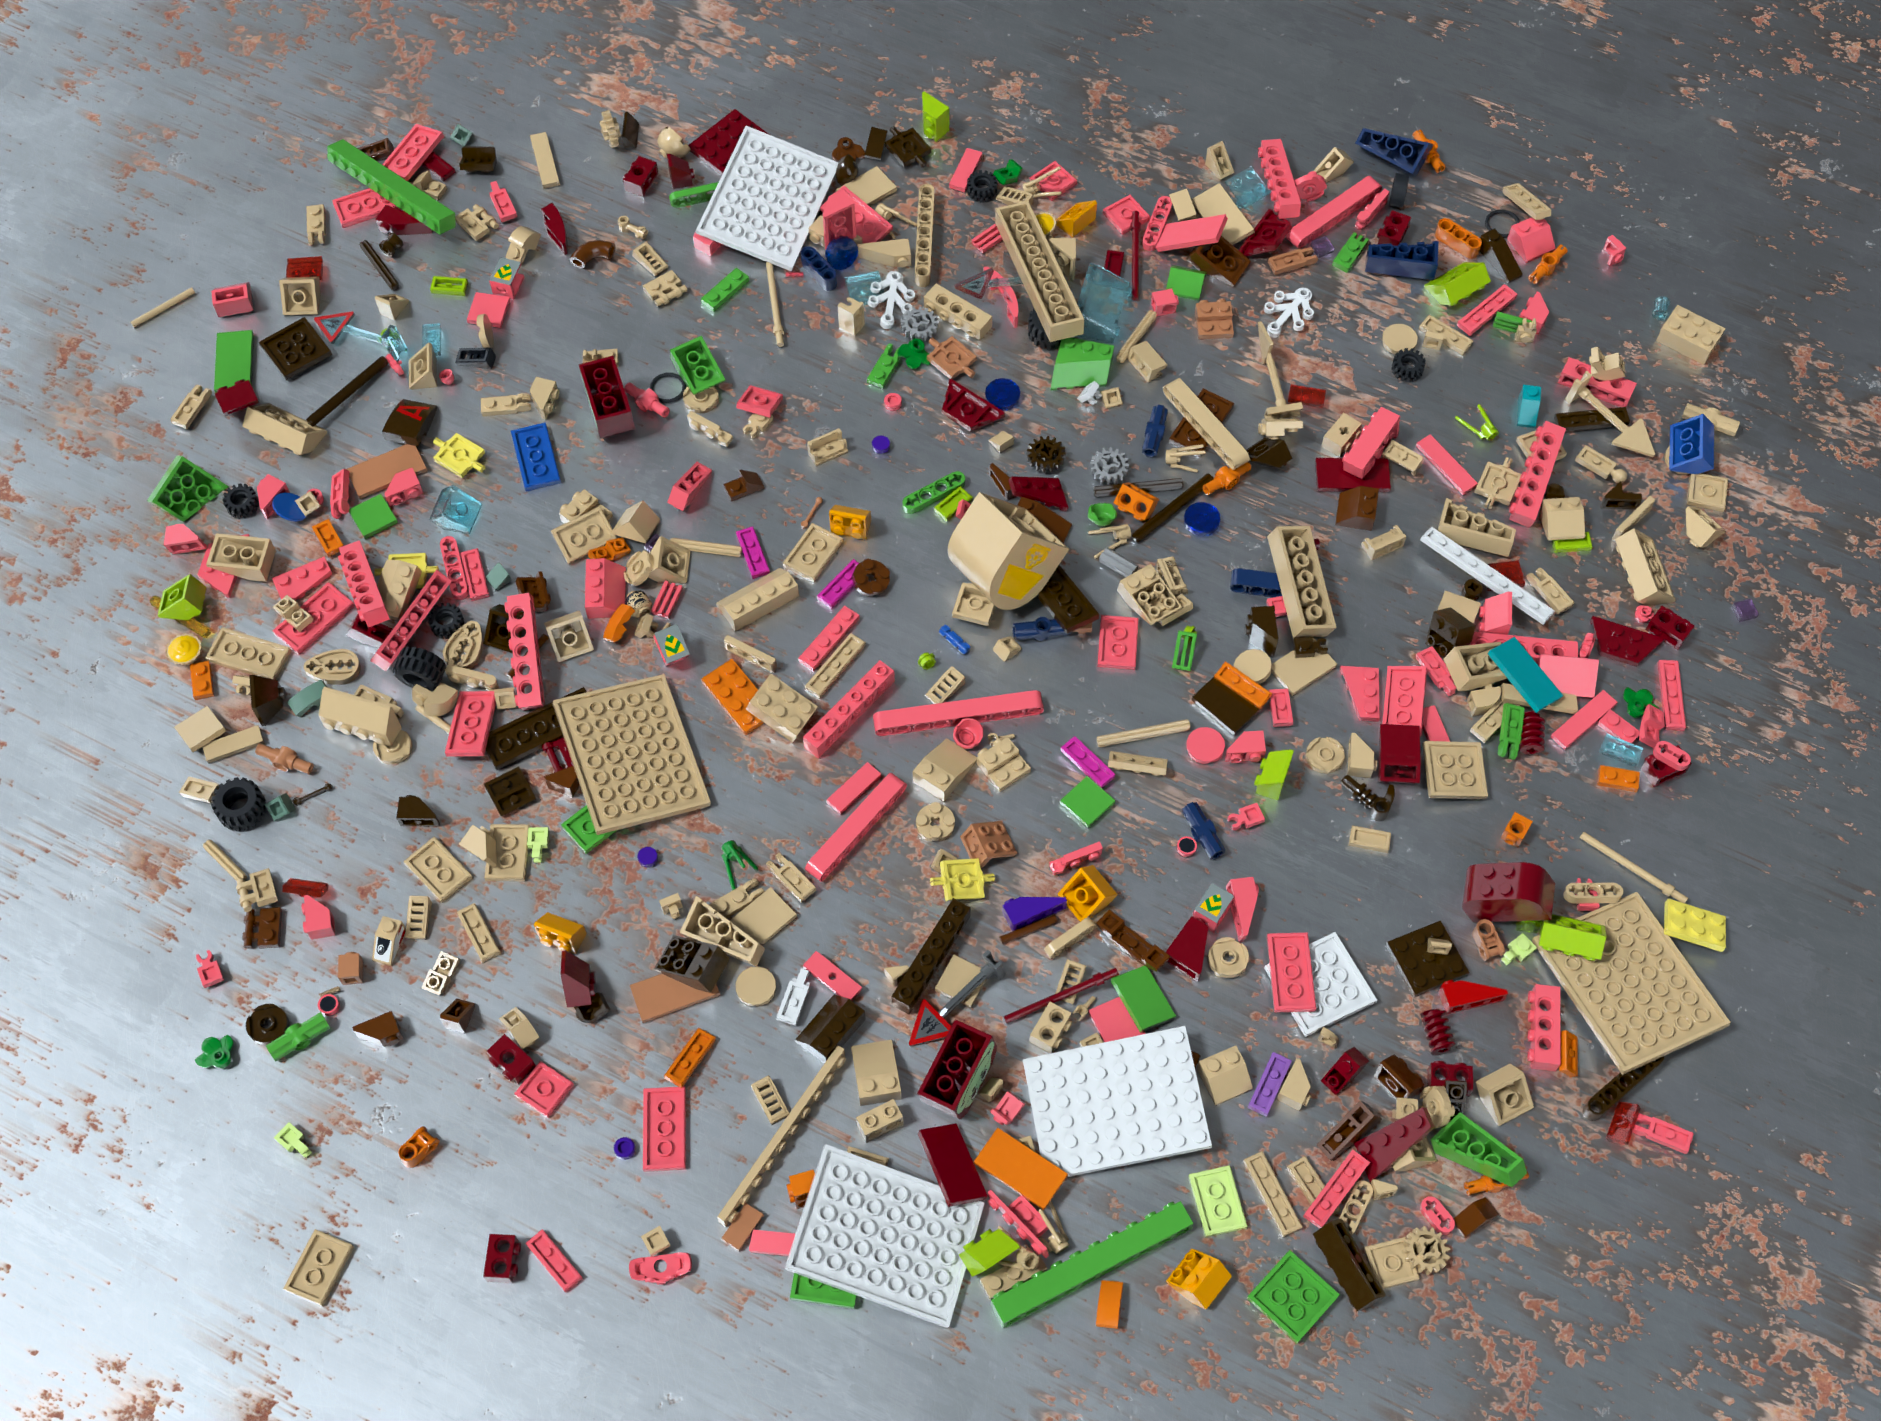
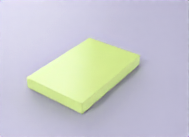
(1217, 1201)

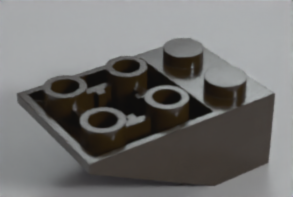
(692, 963)

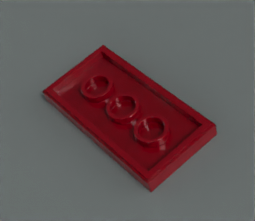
(1332, 477)
(952, 1165)

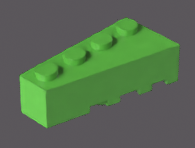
(1478, 1150)

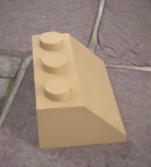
(398, 586)

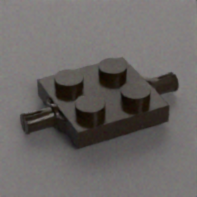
(908, 147)

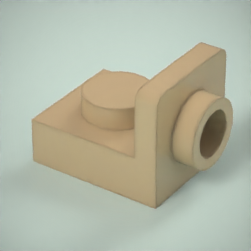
(1404, 1107)

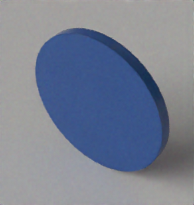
(286, 507)

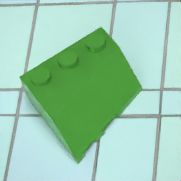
(1082, 363)
(184, 489)

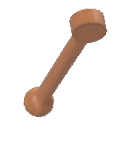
(804, 524)

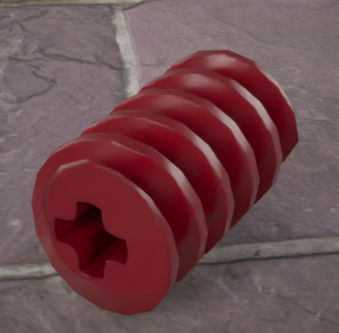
(1532, 733)
(1437, 1031)

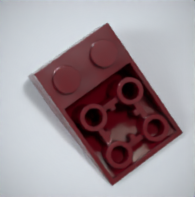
(236, 397)
(1399, 754)

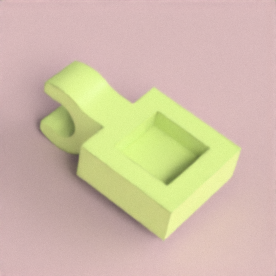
(537, 840)
(1518, 948)
(291, 1139)

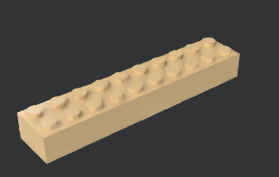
(1039, 271)

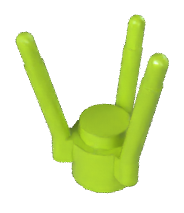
(1488, 430)

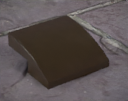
(509, 791)

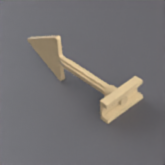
(1282, 409)
(1632, 438)

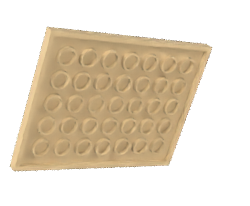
(631, 754)
(1641, 992)

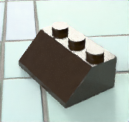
(831, 1027)

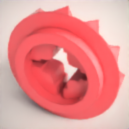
(1586, 646)

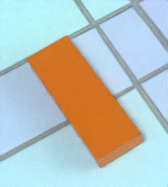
(1242, 685)
(690, 1057)

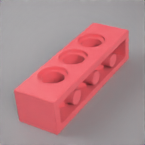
(1611, 391)
(1550, 998)

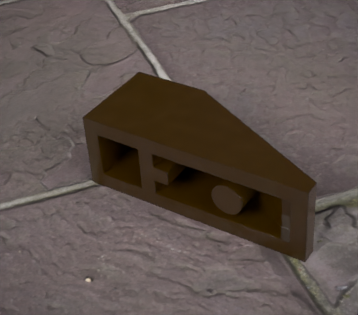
(1499, 255)

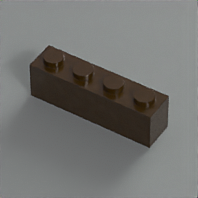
(1349, 1265)

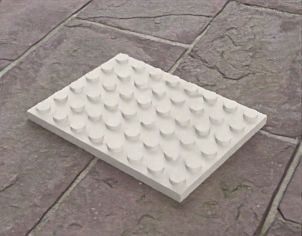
(767, 198)
(1117, 1102)
(883, 1236)

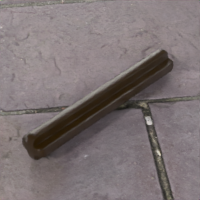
(379, 265)

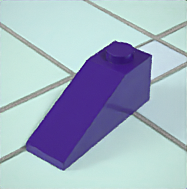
(1028, 910)

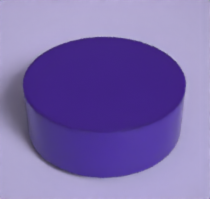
(880, 444)
(647, 857)
(624, 1148)

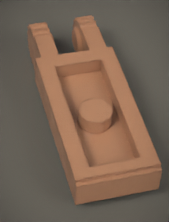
(1292, 260)

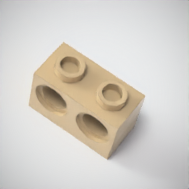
(1047, 1026)
(879, 1120)

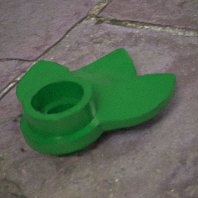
(914, 353)
(1637, 701)
(215, 1052)

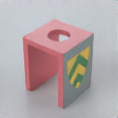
(505, 278)
(671, 645)
(1213, 906)

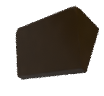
(630, 131)

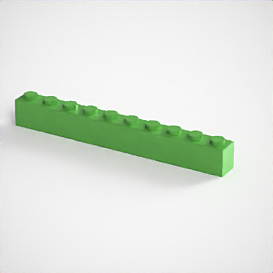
(391, 186)
(1091, 1264)

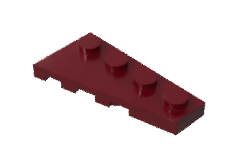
(1393, 1141)

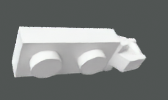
(794, 998)

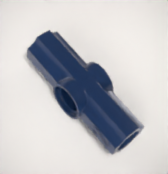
(1154, 431)
(1031, 629)
(1203, 830)

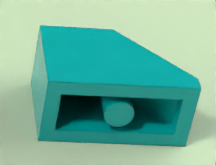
(1528, 406)

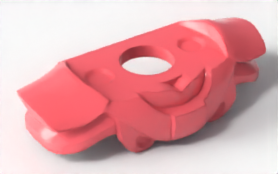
(643, 1267)

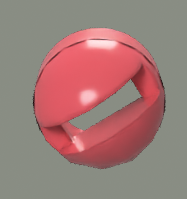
(446, 376)

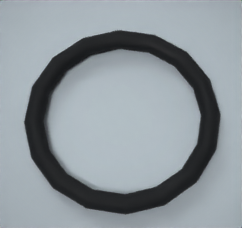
(1500, 211)
(669, 374)

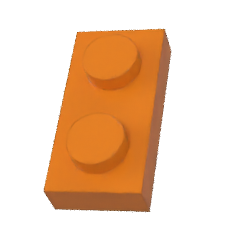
(327, 537)
(202, 680)
(1618, 778)
(1568, 1054)

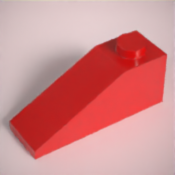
(1468, 995)

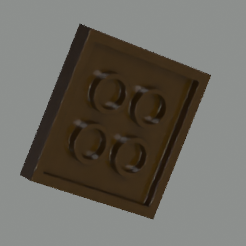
(295, 348)
(1423, 969)

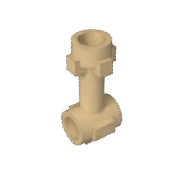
(625, 226)

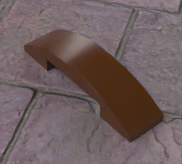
(1131, 943)

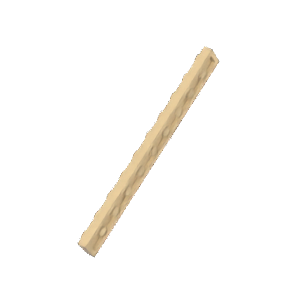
(778, 1142)

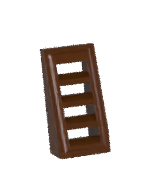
(385, 147)
(1001, 481)

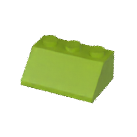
(1458, 283)
(1573, 937)

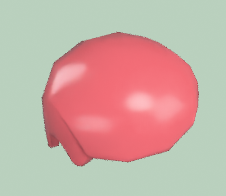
(968, 733)

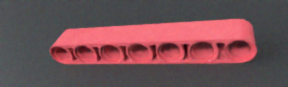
(1334, 212)
(855, 827)

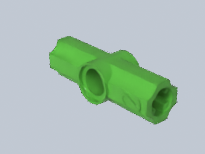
(297, 1036)

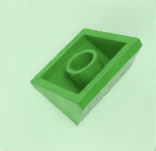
(1186, 282)

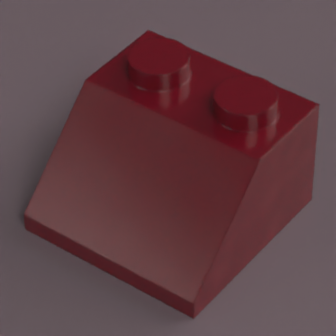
(577, 980)

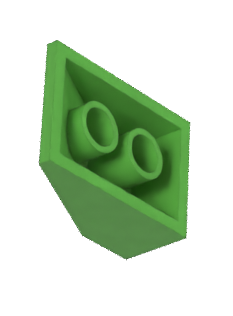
(696, 365)

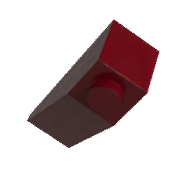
(399, 222)
(367, 635)

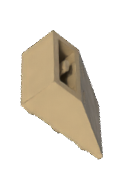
(1148, 595)

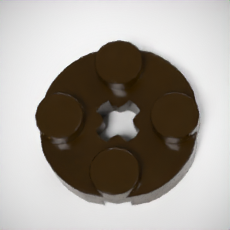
(261, 1014)

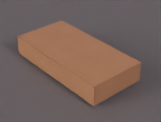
(742, 1227)

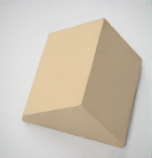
(1065, 254)
(423, 369)
(637, 523)

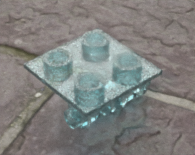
(1247, 187)

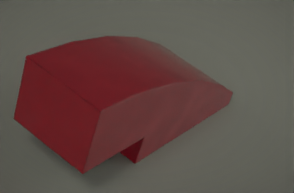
(555, 227)

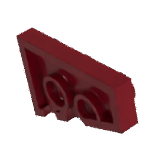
(1040, 489)

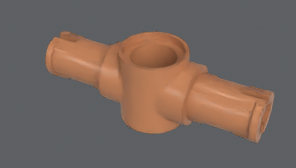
(284, 758)

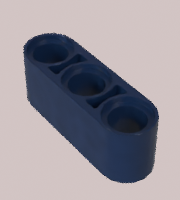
(818, 268)
(1255, 583)

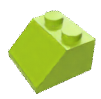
(935, 117)
(182, 599)
(1273, 774)
(987, 1251)

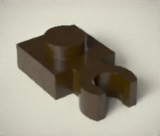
(1305, 647)

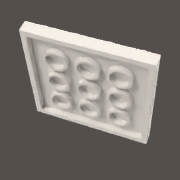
(1337, 986)

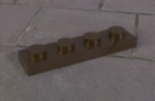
(1589, 419)

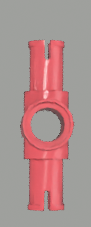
(646, 400)

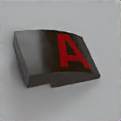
(409, 422)

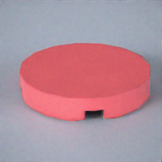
(1205, 745)

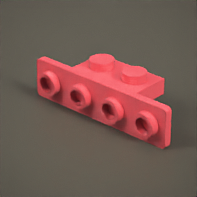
(1024, 1218)

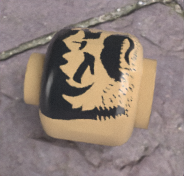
(639, 602)

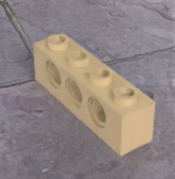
(958, 312)

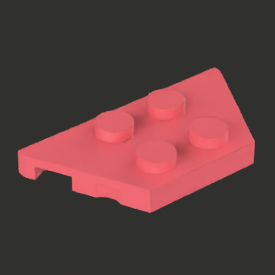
(217, 579)

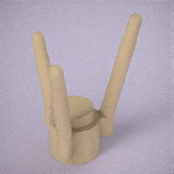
(1033, 186)
(887, 213)
(1174, 456)
(1120, 532)
(1058, 1241)
(1025, 1256)

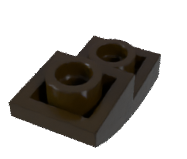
(875, 143)
(1457, 1093)

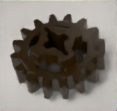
(1048, 454)

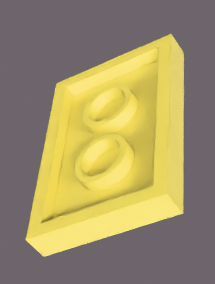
(1695, 925)

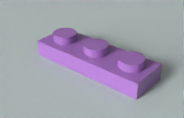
(1269, 1084)

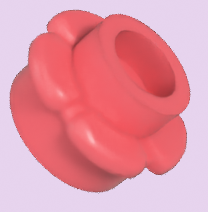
(1640, 616)

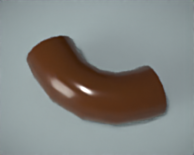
(591, 250)

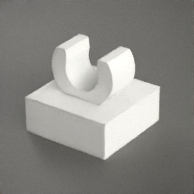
(1088, 393)

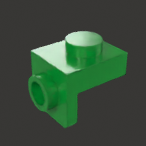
(1008, 174)

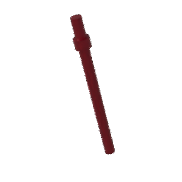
(1135, 229)
(1098, 979)

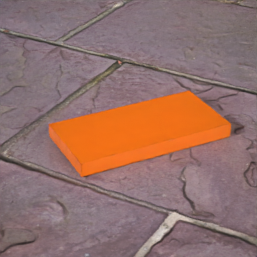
(1020, 1168)

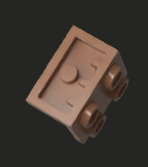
(987, 841)

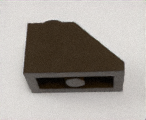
(415, 812)

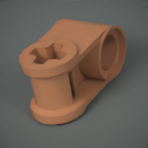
(1490, 943)

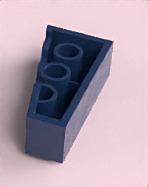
(1401, 151)
(1403, 260)

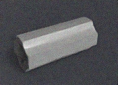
(1117, 562)

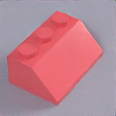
(839, 217)
(604, 587)

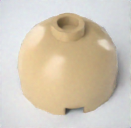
(672, 143)

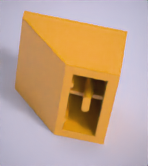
(849, 521)
(560, 932)
(1199, 1278)

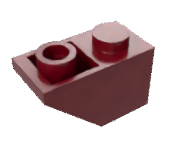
(1345, 1070)

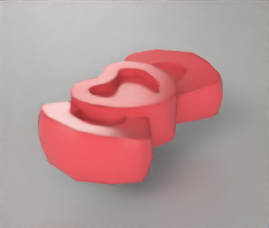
(395, 365)

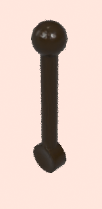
(297, 801)

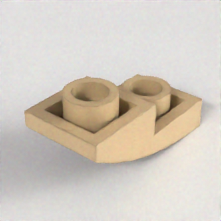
(293, 613)
(441, 974)

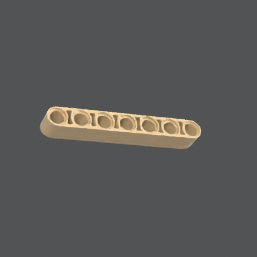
(924, 235)
(1206, 424)

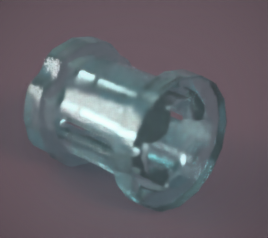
(1661, 306)

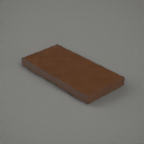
(1185, 433)

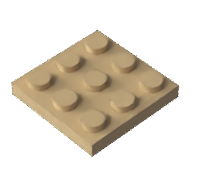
(1454, 770)

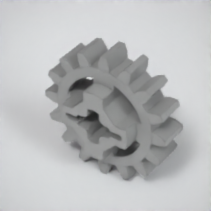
(919, 324)
(1111, 466)

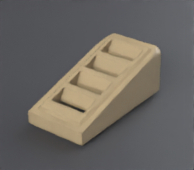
(1021, 195)
(645, 247)
(957, 683)
(418, 904)
(1076, 966)
(759, 1085)

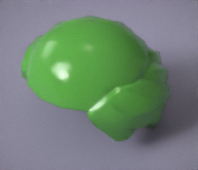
(1102, 514)

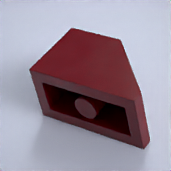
(680, 172)

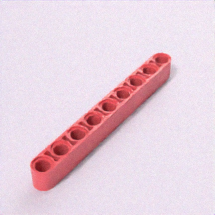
(951, 713)

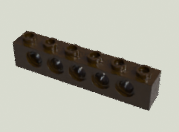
(930, 956)

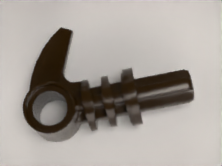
(1371, 801)

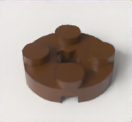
(880, 573)

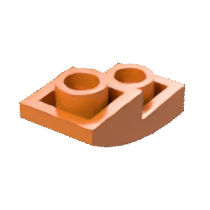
(612, 551)
(615, 627)
(1109, 1304)

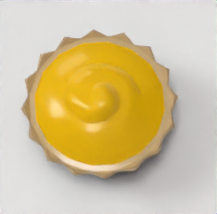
(1047, 222)
(183, 649)

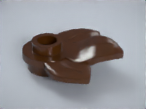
(852, 149)

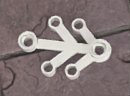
(892, 296)
(1301, 296)

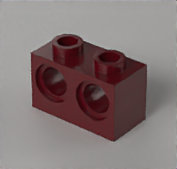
(1394, 228)
(1670, 628)
(1665, 773)
(1449, 1072)
(495, 1258)

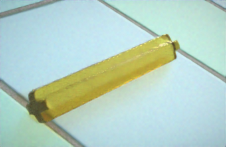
(191, 624)

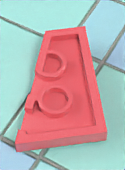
(301, 579)
(1364, 691)

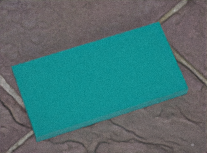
(1525, 674)

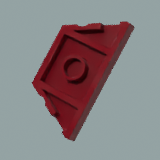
(1267, 235)
(968, 408)
(1623, 642)

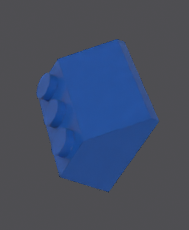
(1692, 445)

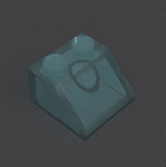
(455, 510)

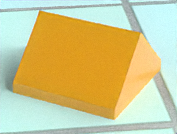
(1077, 217)

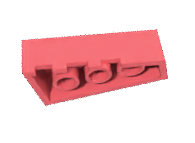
(1371, 444)

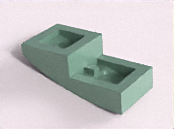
(307, 698)

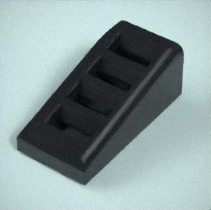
(485, 362)

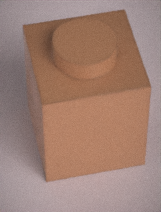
(350, 968)

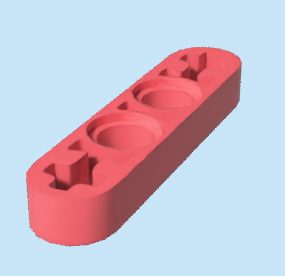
(1158, 223)
(455, 567)

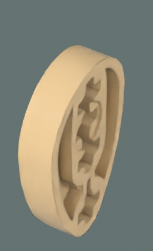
(461, 637)
(335, 676)

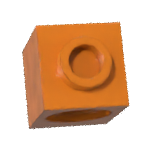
(1520, 824)

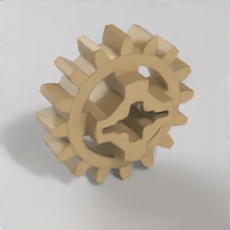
(610, 128)
(1436, 1253)

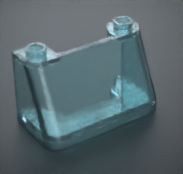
(1102, 303)

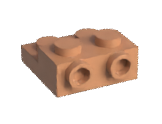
(1214, 319)

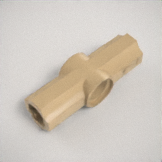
(1721, 423)

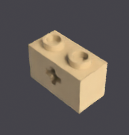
(1341, 435)

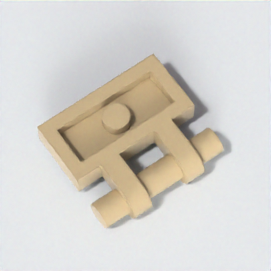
(473, 225)
(662, 285)
(263, 887)

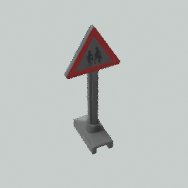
(931, 1024)

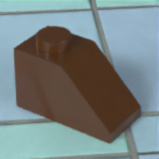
(380, 1030)

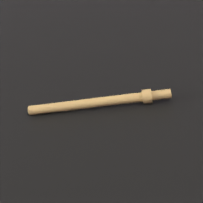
(778, 328)
(1667, 889)

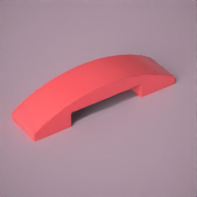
(1010, 298)

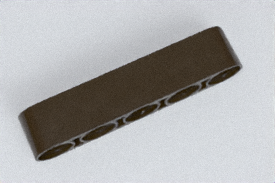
(1617, 1090)

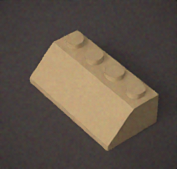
(283, 428)
(1644, 568)
(759, 598)
(358, 716)

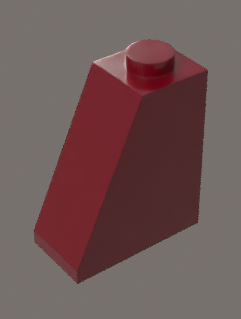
(1189, 948)

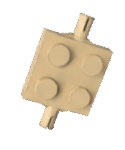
(1498, 483)

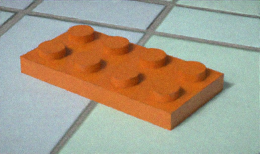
(733, 692)

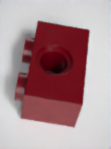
(640, 176)
(504, 1049)

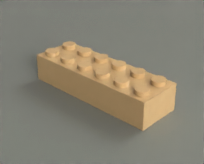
(1301, 581)

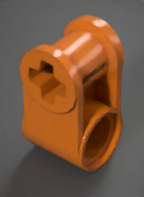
(419, 1146)

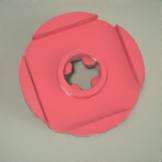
(1311, 180)

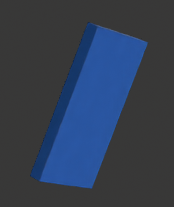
(535, 456)

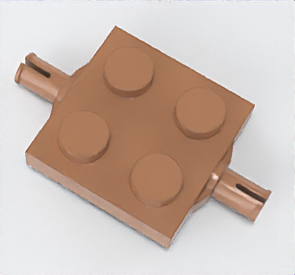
(951, 357)

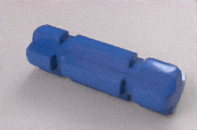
(954, 639)

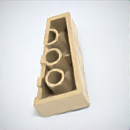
(1475, 530)
(711, 927)

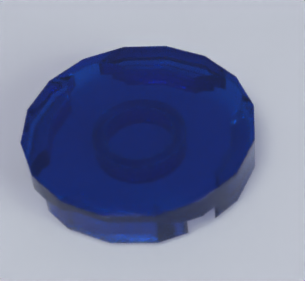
(841, 252)
(1002, 393)
(1201, 518)

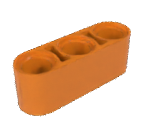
(1458, 238)

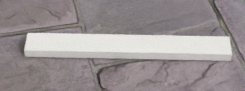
(1487, 575)

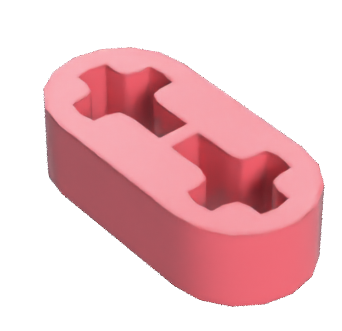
(1671, 755)
(1440, 1212)

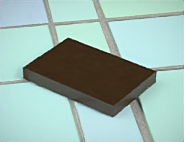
(1225, 706)

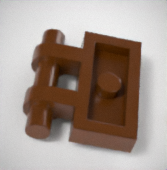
(269, 928)

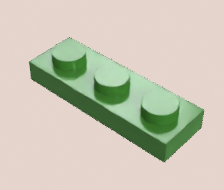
(725, 289)

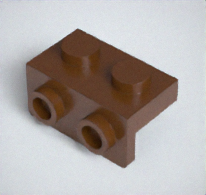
(537, 588)

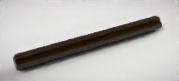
(347, 391)
(1171, 508)

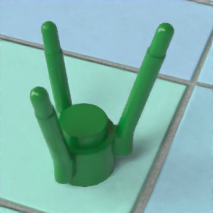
(733, 852)

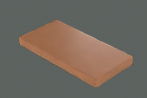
(379, 471)
(665, 995)

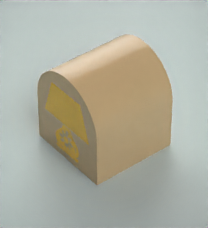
(1004, 551)

